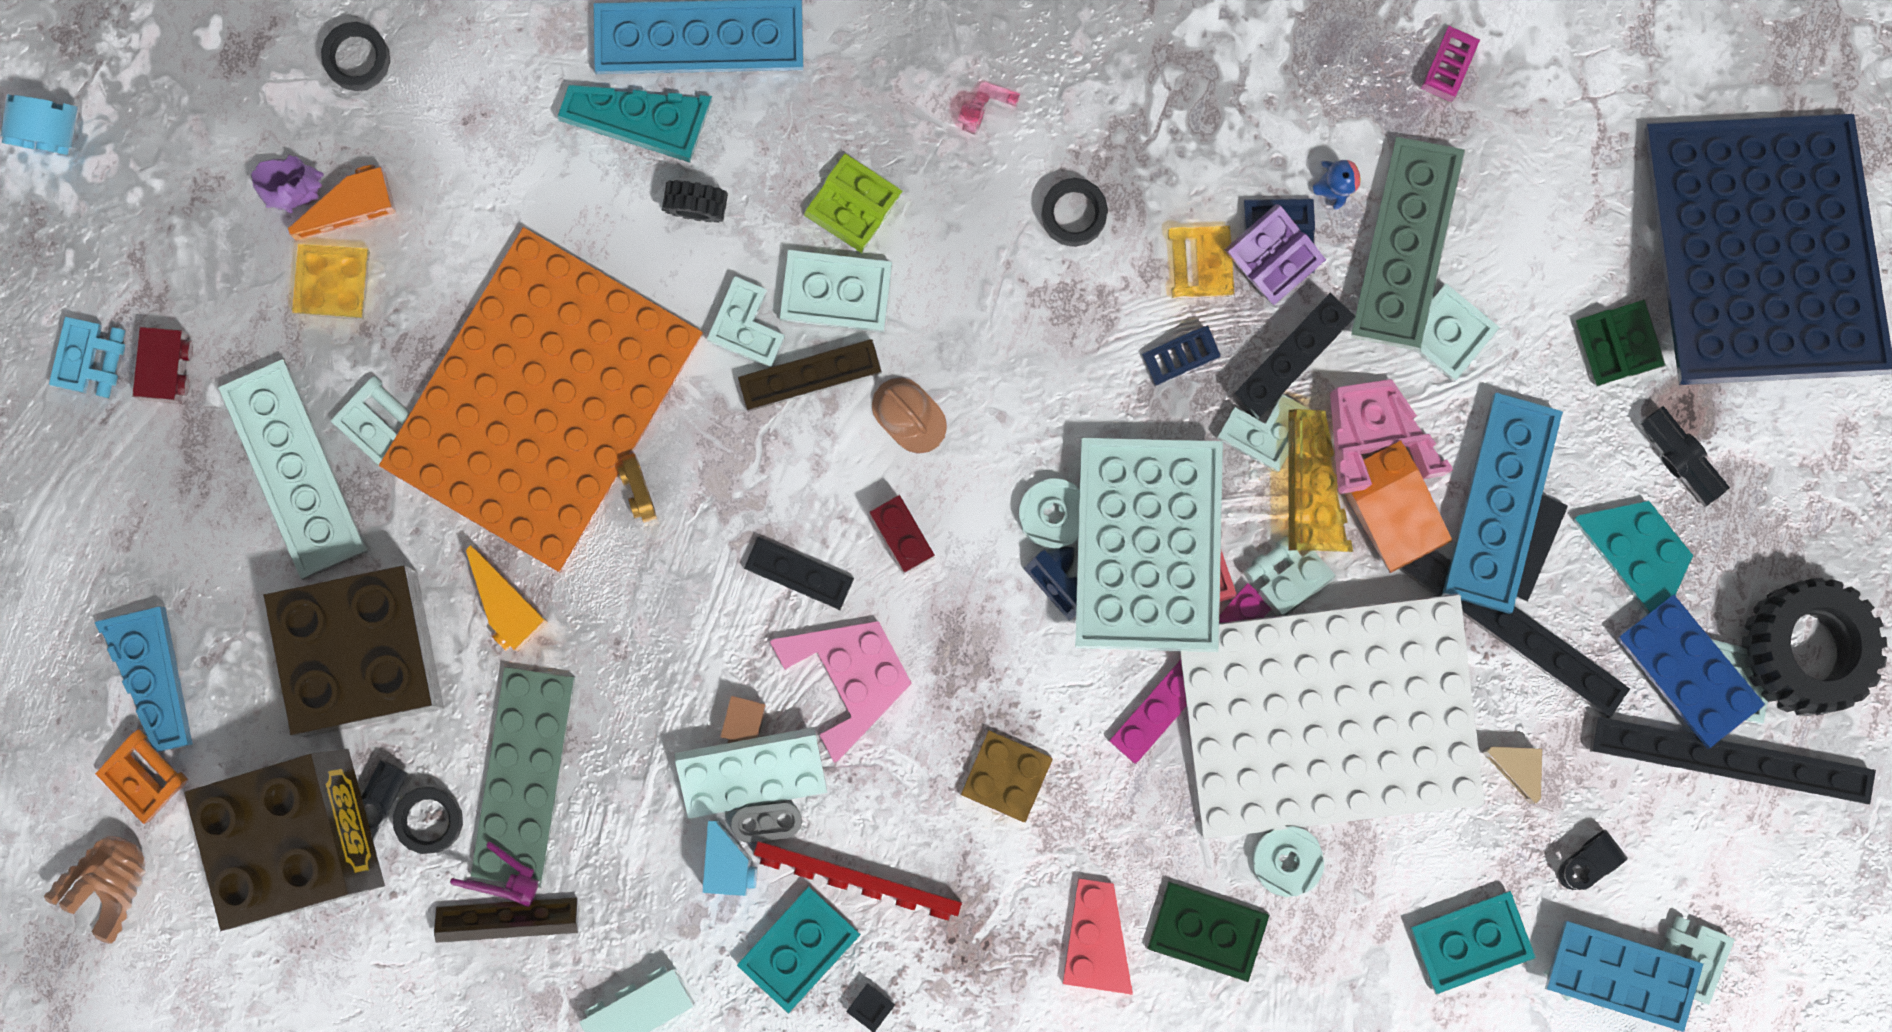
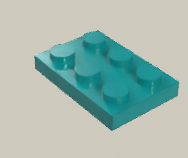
(1472, 942)
(798, 949)

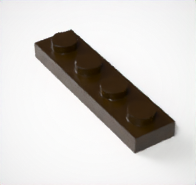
(810, 375)
(506, 920)

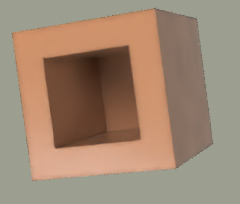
(743, 720)

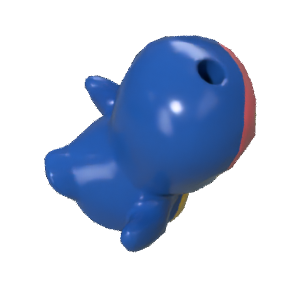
(1338, 182)

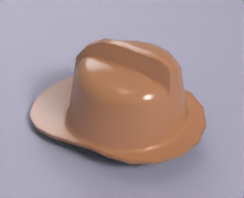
(909, 415)

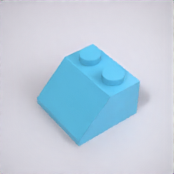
(726, 864)

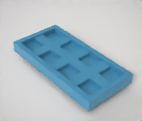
(1624, 976)

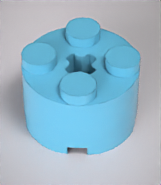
(39, 122)

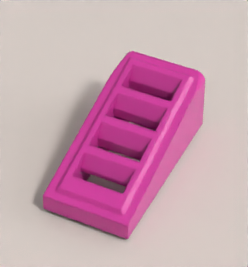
(1438, 87)

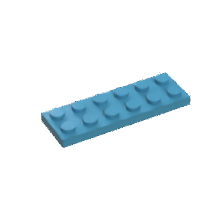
(698, 36)
(1502, 502)

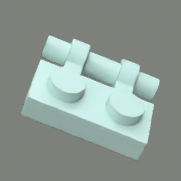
(1295, 584)
(1705, 947)

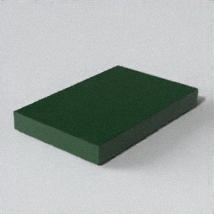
(1208, 931)

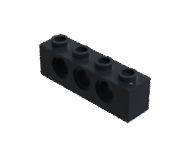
(1293, 356)

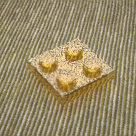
(331, 281)

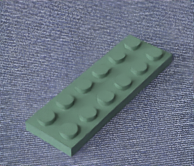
(1408, 244)
(523, 773)

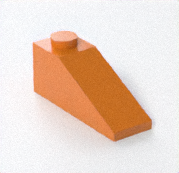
(350, 202)

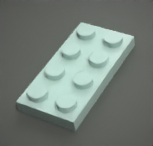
(750, 772)

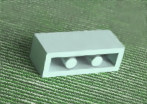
(642, 1007)

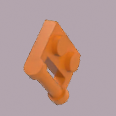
(134, 784)

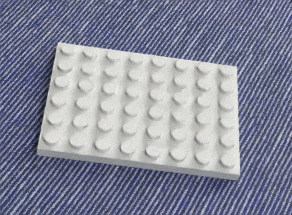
(1333, 717)

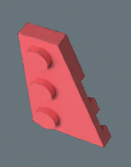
(1096, 941)

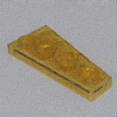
(1313, 499)

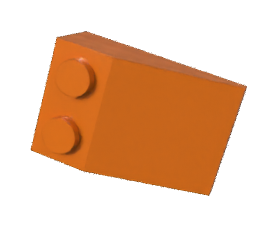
(1398, 509)

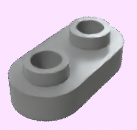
(766, 822)

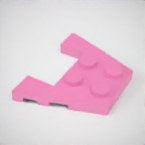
(1371, 419)
(861, 669)

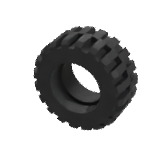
(1855, 636)

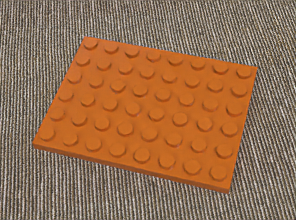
(541, 399)

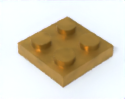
(1006, 776)

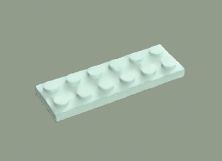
(292, 469)

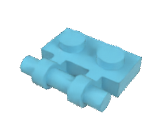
(77, 353)

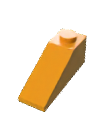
(504, 606)

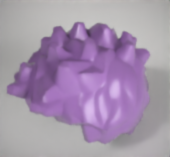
(286, 183)

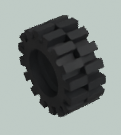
(694, 201)

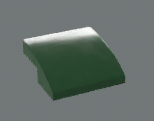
(1621, 343)

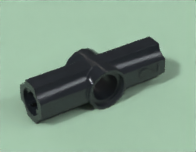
(1684, 456)
(382, 792)

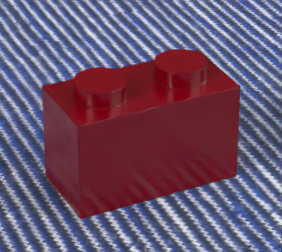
(162, 365)
(902, 535)

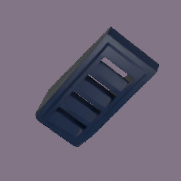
(1176, 344)

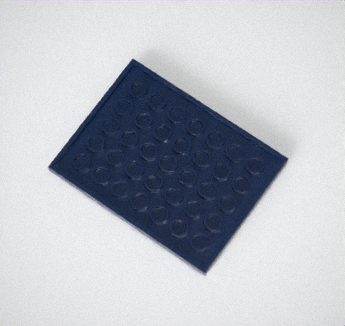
(1768, 249)

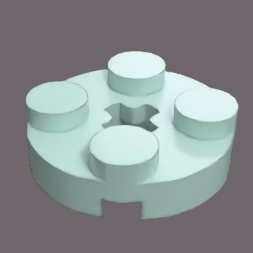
(1036, 524)
(1293, 881)

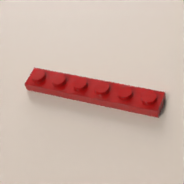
(842, 876)

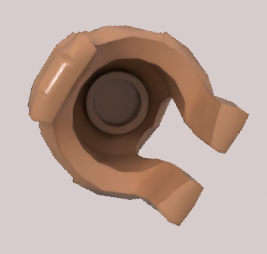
(111, 870)

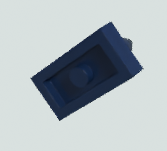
(1049, 573)

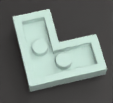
(736, 329)
(1259, 440)

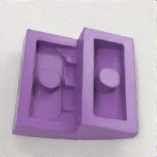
(1275, 254)

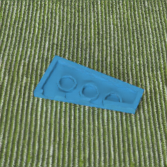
(148, 665)

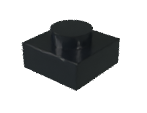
(870, 1007)

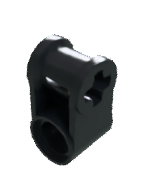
(1596, 859)

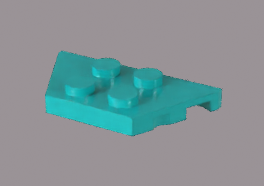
(1639, 550)

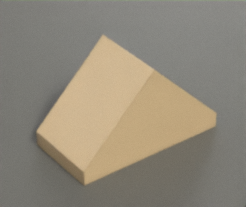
(1520, 767)

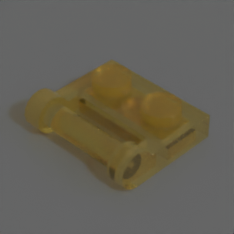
(1212, 262)

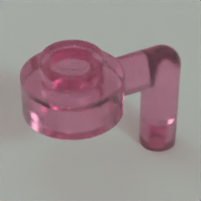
(973, 112)

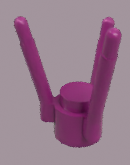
(518, 888)

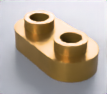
(641, 503)

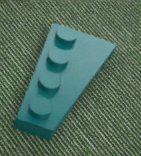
(651, 121)

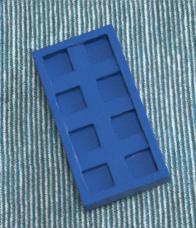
(1691, 671)

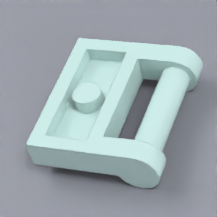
(364, 425)

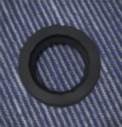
(343, 32)
(1079, 186)
(408, 801)

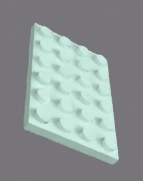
(1149, 545)

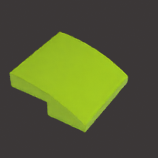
(853, 203)

